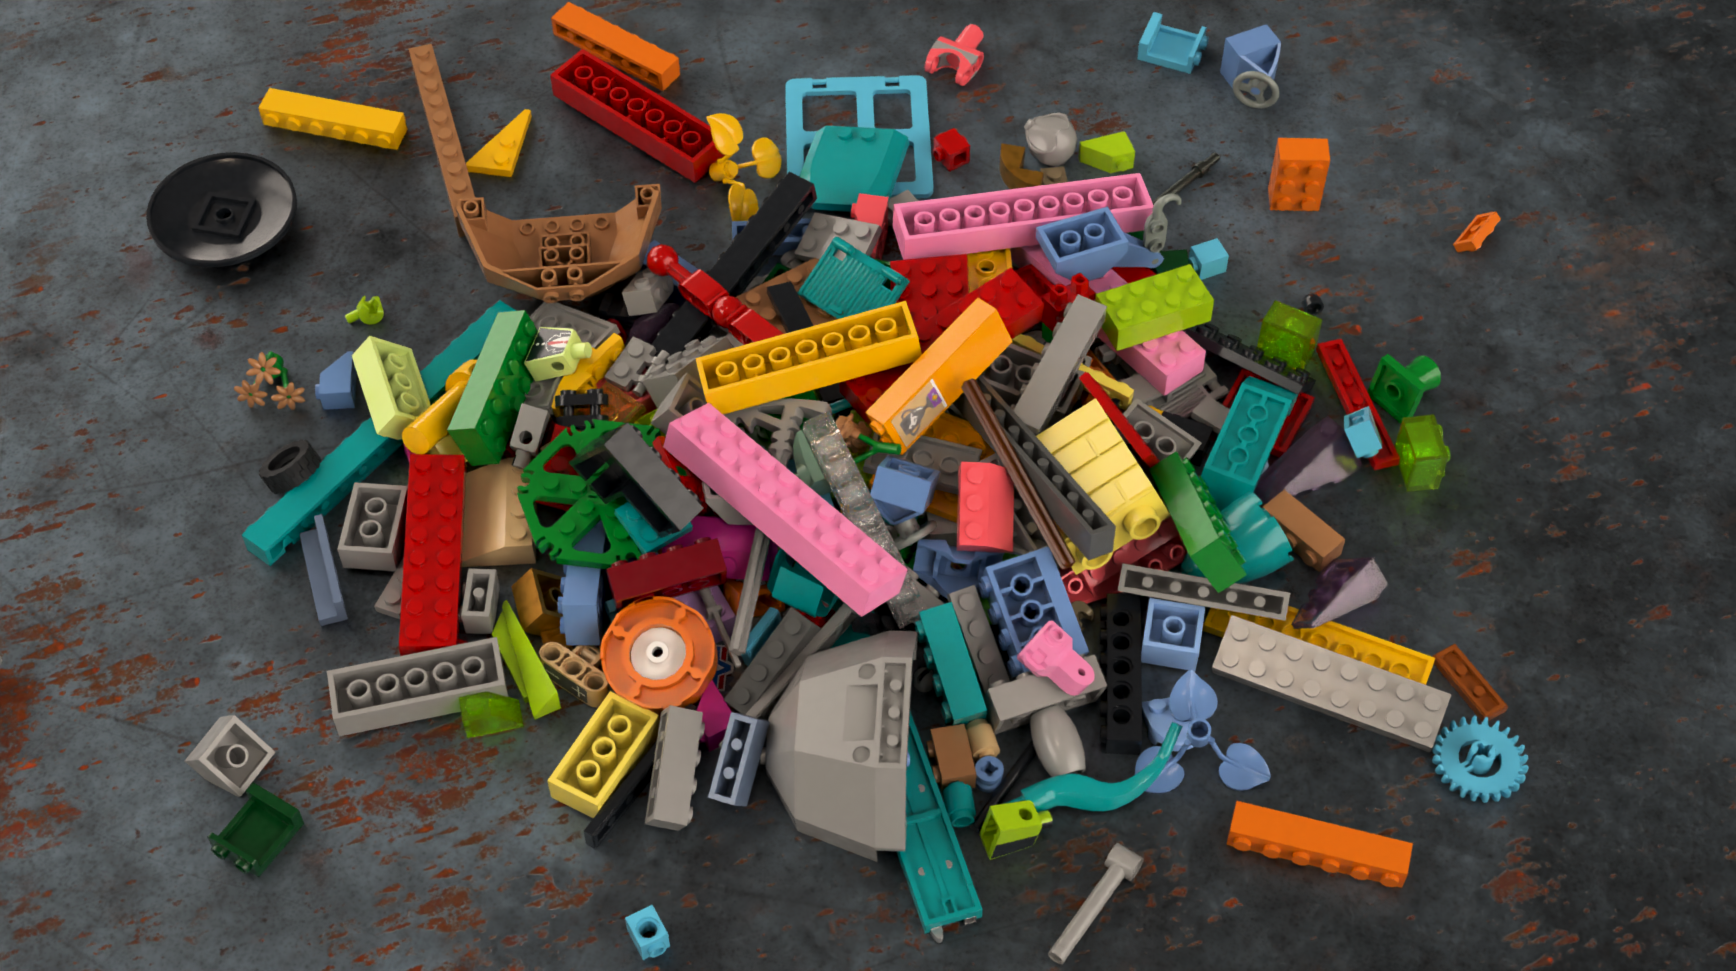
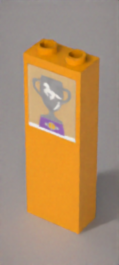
(938, 374)

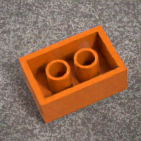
(1298, 174)

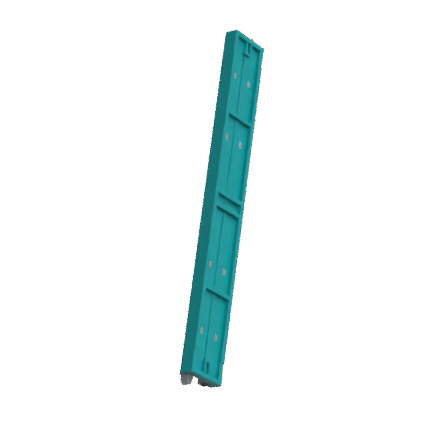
(932, 853)

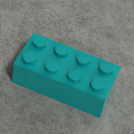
(951, 664)

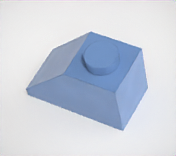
(338, 384)

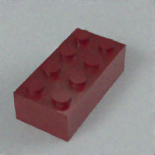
(668, 574)

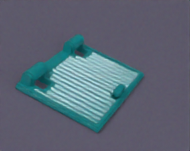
(850, 284)

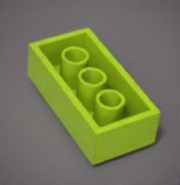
(1155, 307)

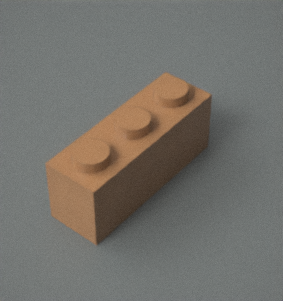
(1305, 531)

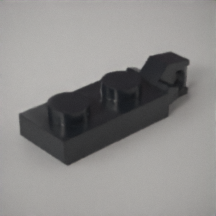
(877, 623)

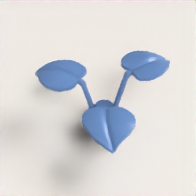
(1196, 701)

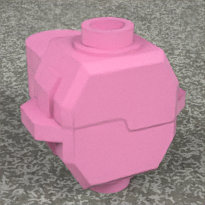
(1052, 656)

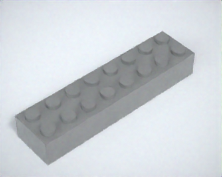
(1331, 683)

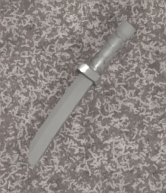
(714, 612)

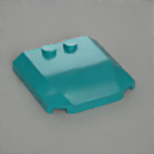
(853, 162)

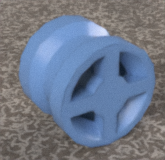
(985, 780)

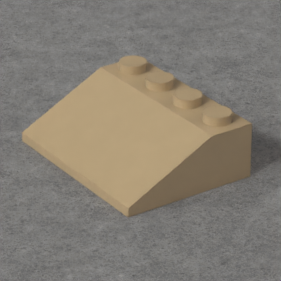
(494, 518)

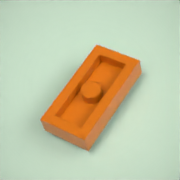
(1476, 232)

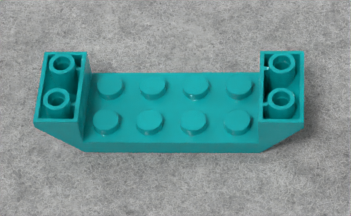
(1246, 439)

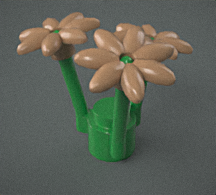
(269, 368)

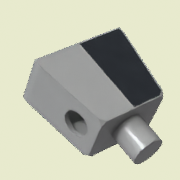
(533, 424)

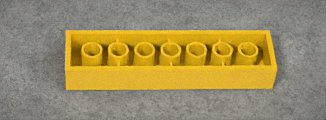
(809, 358)

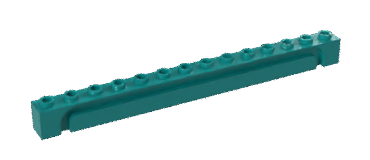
(356, 455)

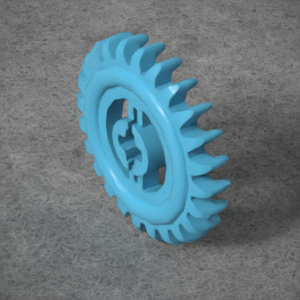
(1486, 746)

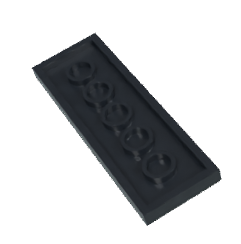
(1251, 358)

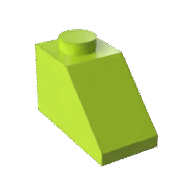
(1108, 152)

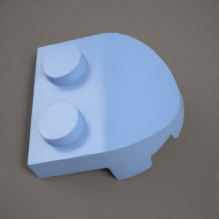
(1158, 721)

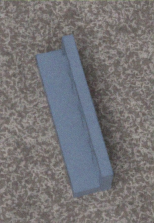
(323, 574)

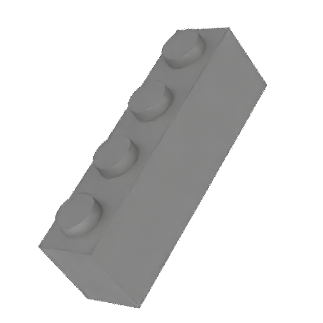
(674, 768)

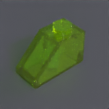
(489, 713)

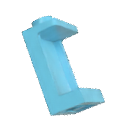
(1171, 46)

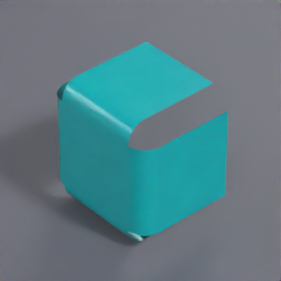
(799, 588)

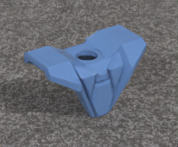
(934, 565)

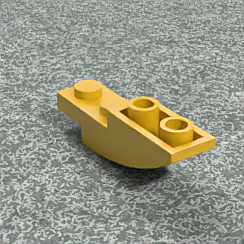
(591, 369)

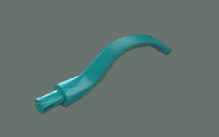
(1093, 795)

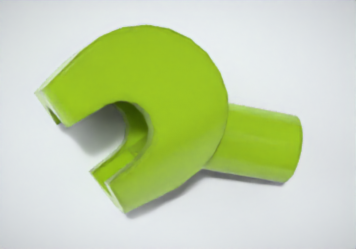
(369, 312)

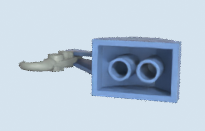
(1096, 243)

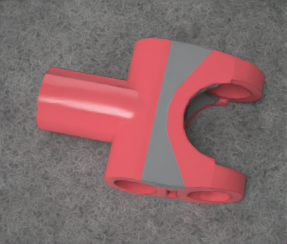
(957, 54)

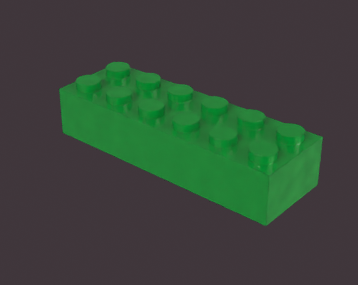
(495, 390)
(1199, 521)

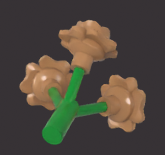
(859, 437)

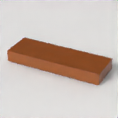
(1469, 683)

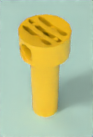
(433, 422)

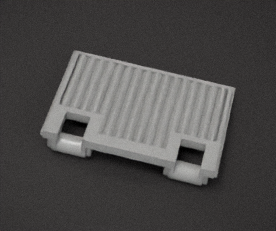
(1191, 393)

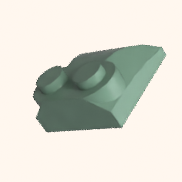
(807, 465)

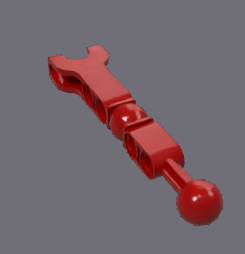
(711, 297)

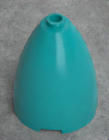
(1257, 537)

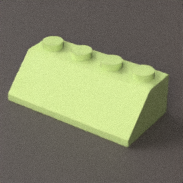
(390, 385)

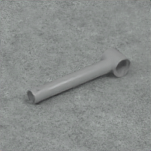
(1121, 864)

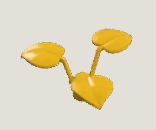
(726, 135)

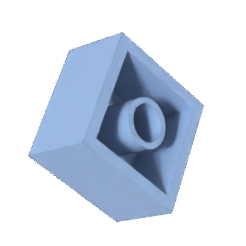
(1172, 634)

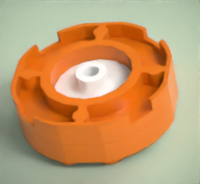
(654, 629)

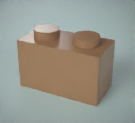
(951, 756)

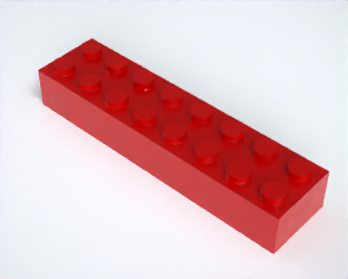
(636, 114)
(1006, 292)
(432, 553)

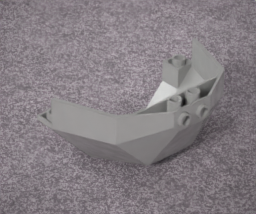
(843, 744)

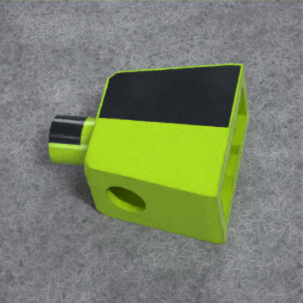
(1012, 827)

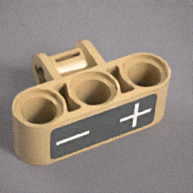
(583, 662)

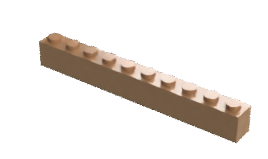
(441, 128)

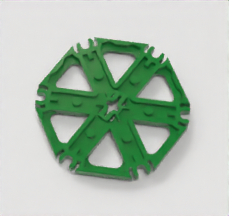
(587, 505)

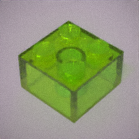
(1289, 334)
(1421, 452)

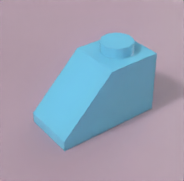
(1362, 433)

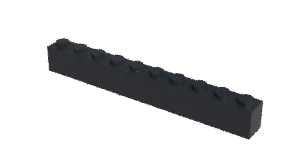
(742, 259)

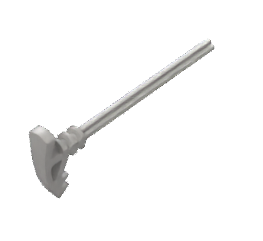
(781, 449)

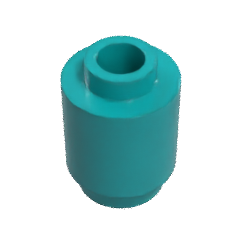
(959, 804)

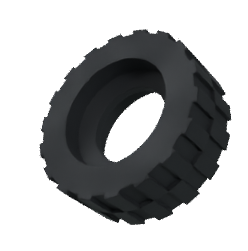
(289, 466)

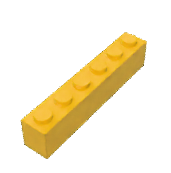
(333, 118)

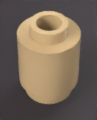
(981, 739)

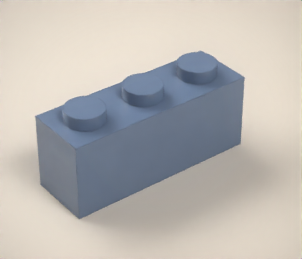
(738, 759)

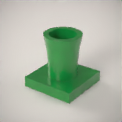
(1400, 387)

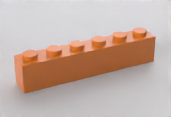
(616, 46)
(1319, 844)

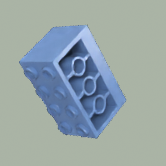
(1042, 599)

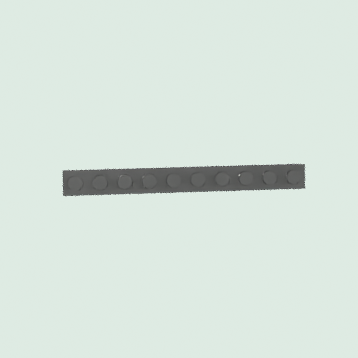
(1062, 495)

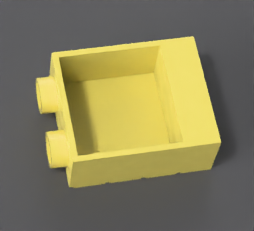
(1110, 476)

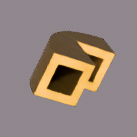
(1012, 168)

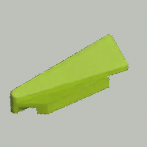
(525, 664)

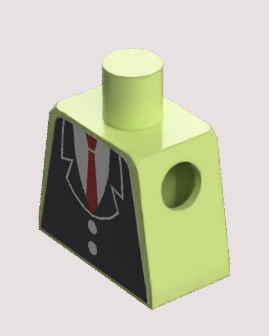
(556, 353)

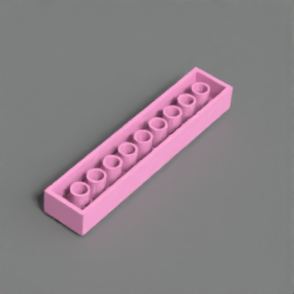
(1011, 216)
(1161, 361)
(785, 509)

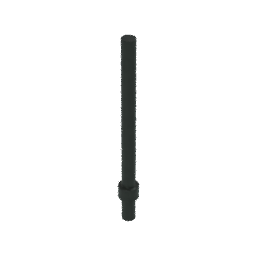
(1198, 171)

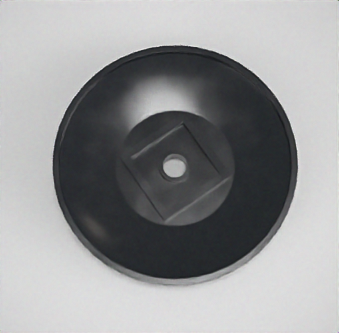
(193, 198)

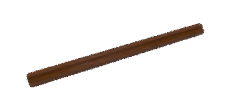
(1018, 474)

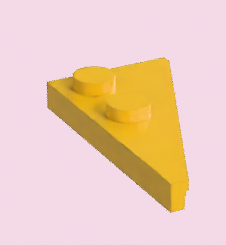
(502, 152)

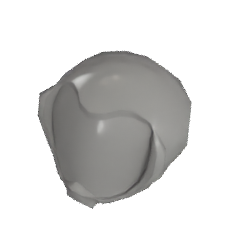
(1051, 138)

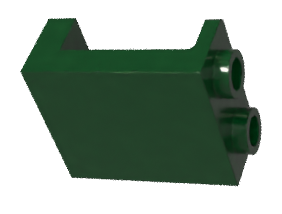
(257, 831)

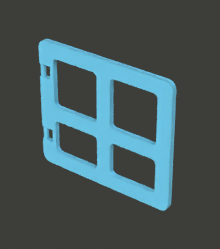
(864, 89)

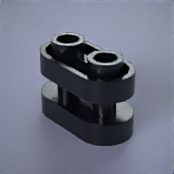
(569, 400)

